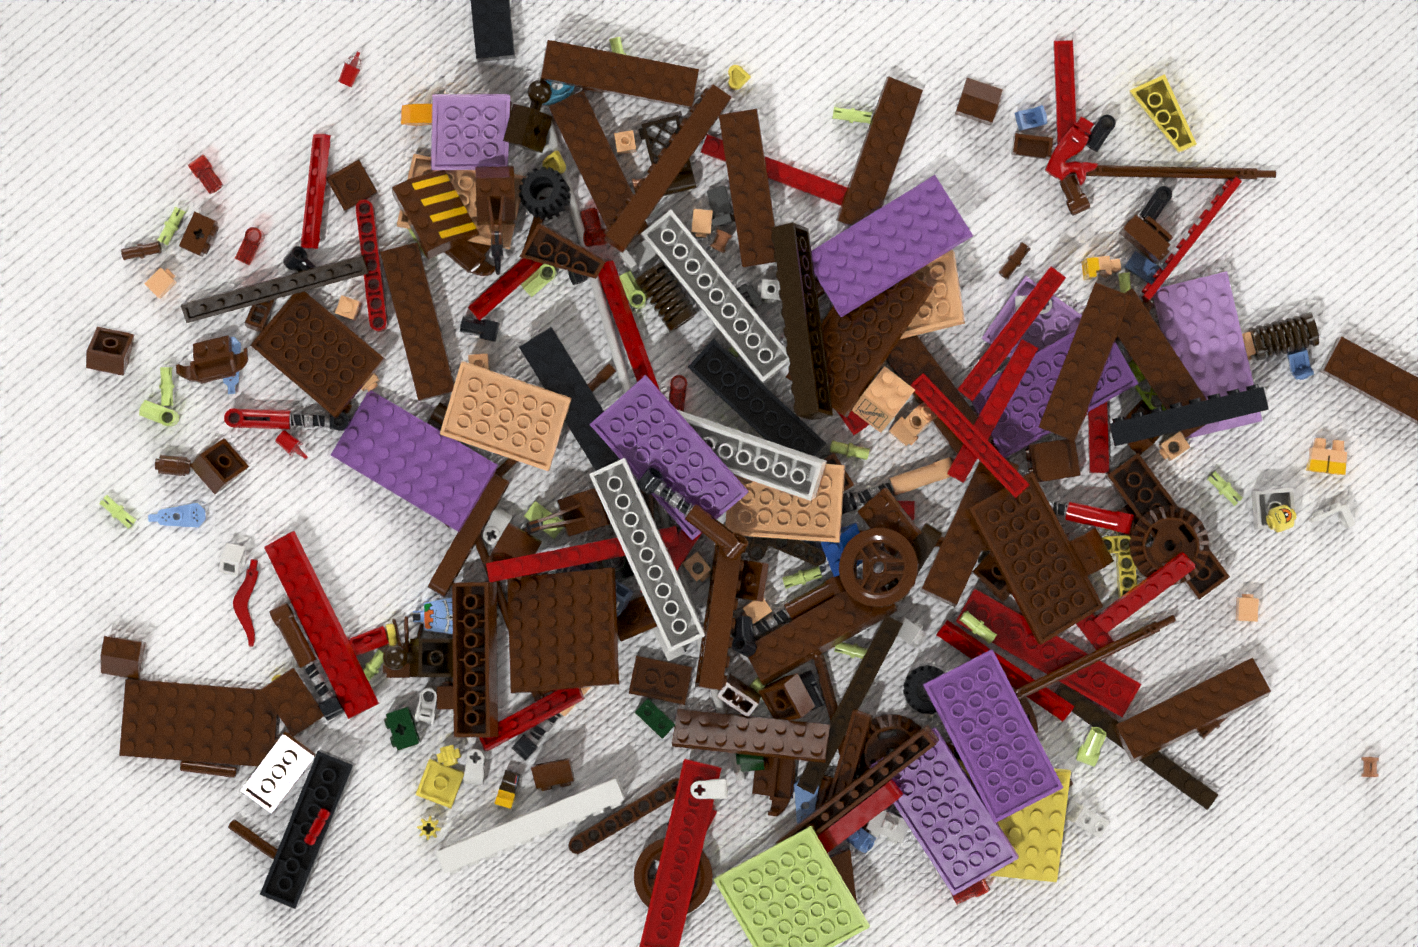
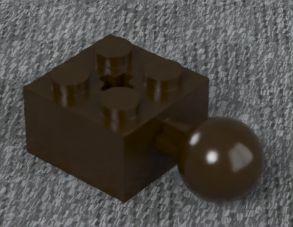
(528, 125)
(420, 657)

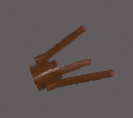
(406, 645)

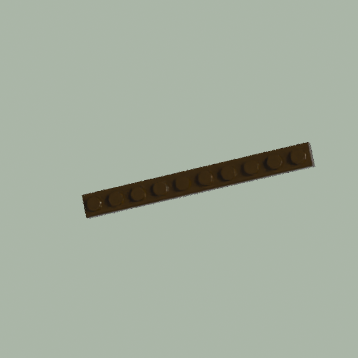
(274, 288)
(852, 699)
(1156, 762)

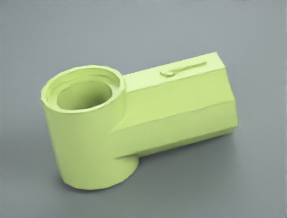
(538, 281)
(632, 289)
(157, 413)
(1090, 751)

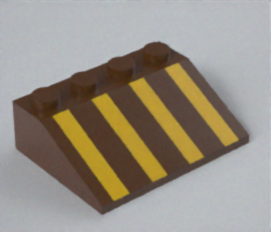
(434, 212)

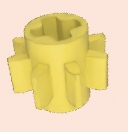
(448, 755)
(425, 831)

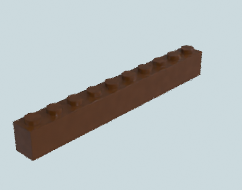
(667, 168)
(867, 783)

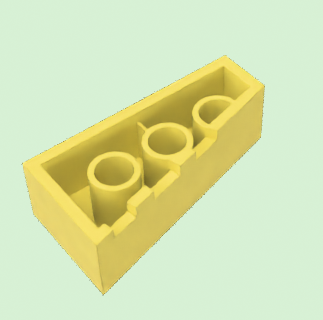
(1163, 109)

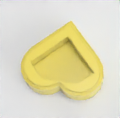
(738, 77)
(554, 161)
(391, 634)

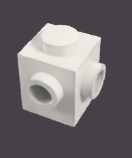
(769, 291)
(232, 559)
(912, 633)

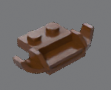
(472, 258)
(213, 361)
(777, 782)

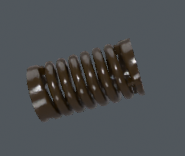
(662, 300)
(1284, 340)

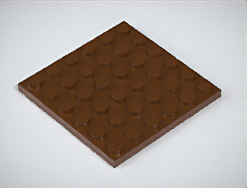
(563, 631)

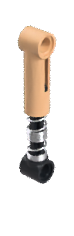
(900, 484)
(528, 743)

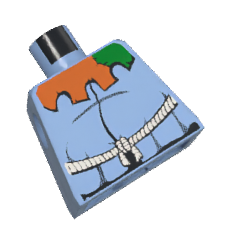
(436, 616)

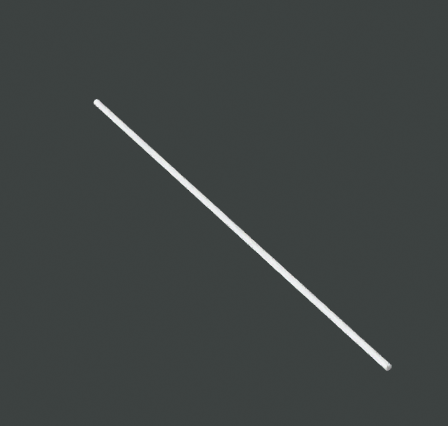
(625, 385)

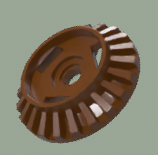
(1166, 521)
(867, 547)
(876, 748)
(645, 885)

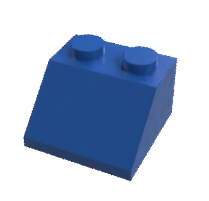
(834, 549)

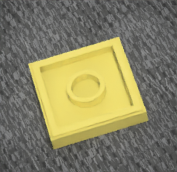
(440, 783)

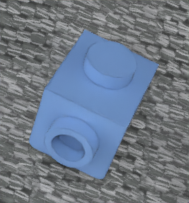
(1031, 118)
(1300, 364)
(861, 840)

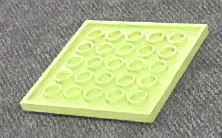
(792, 896)

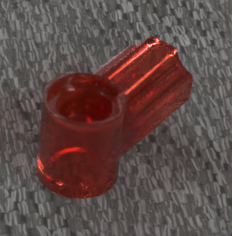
(203, 170)
(593, 233)
(248, 247)
(678, 396)
(976, 890)

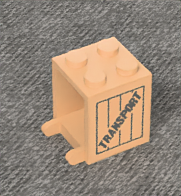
(883, 399)

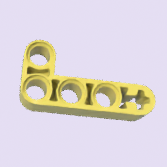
(1121, 554)

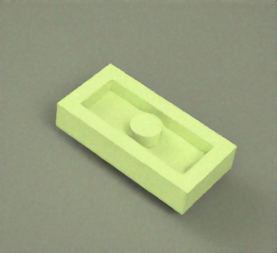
(536, 512)

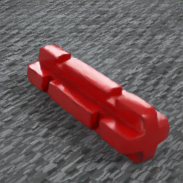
(317, 826)

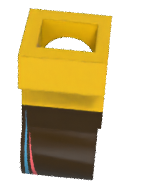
(507, 789)

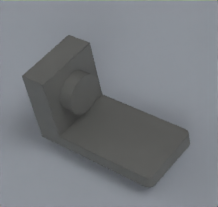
(721, 207)
(752, 298)

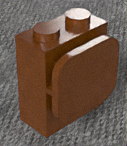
(1147, 237)
(1053, 460)

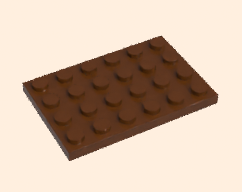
(318, 352)

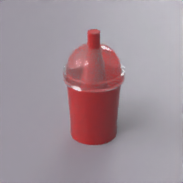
(350, 70)
(291, 445)

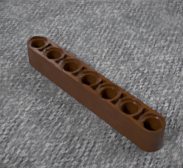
(468, 536)
(620, 822)

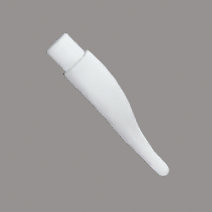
(428, 98)

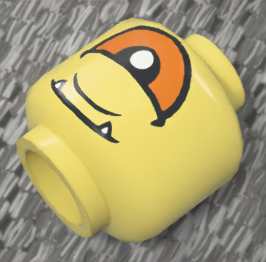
(1281, 518)

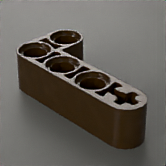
(923, 547)
(788, 549)

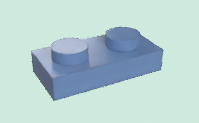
(1142, 267)

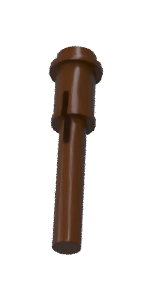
(824, 790)

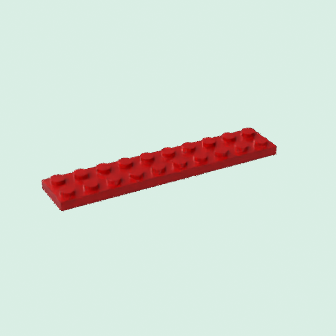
(321, 625)
(1096, 682)
(679, 858)

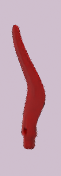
(241, 599)

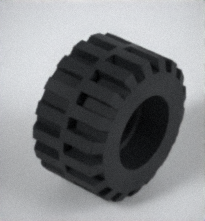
(535, 183)
(910, 686)

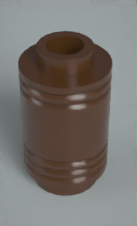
(173, 465)

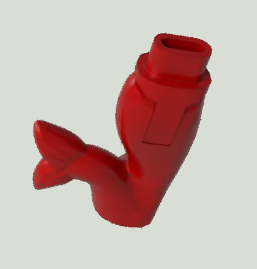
(1069, 146)

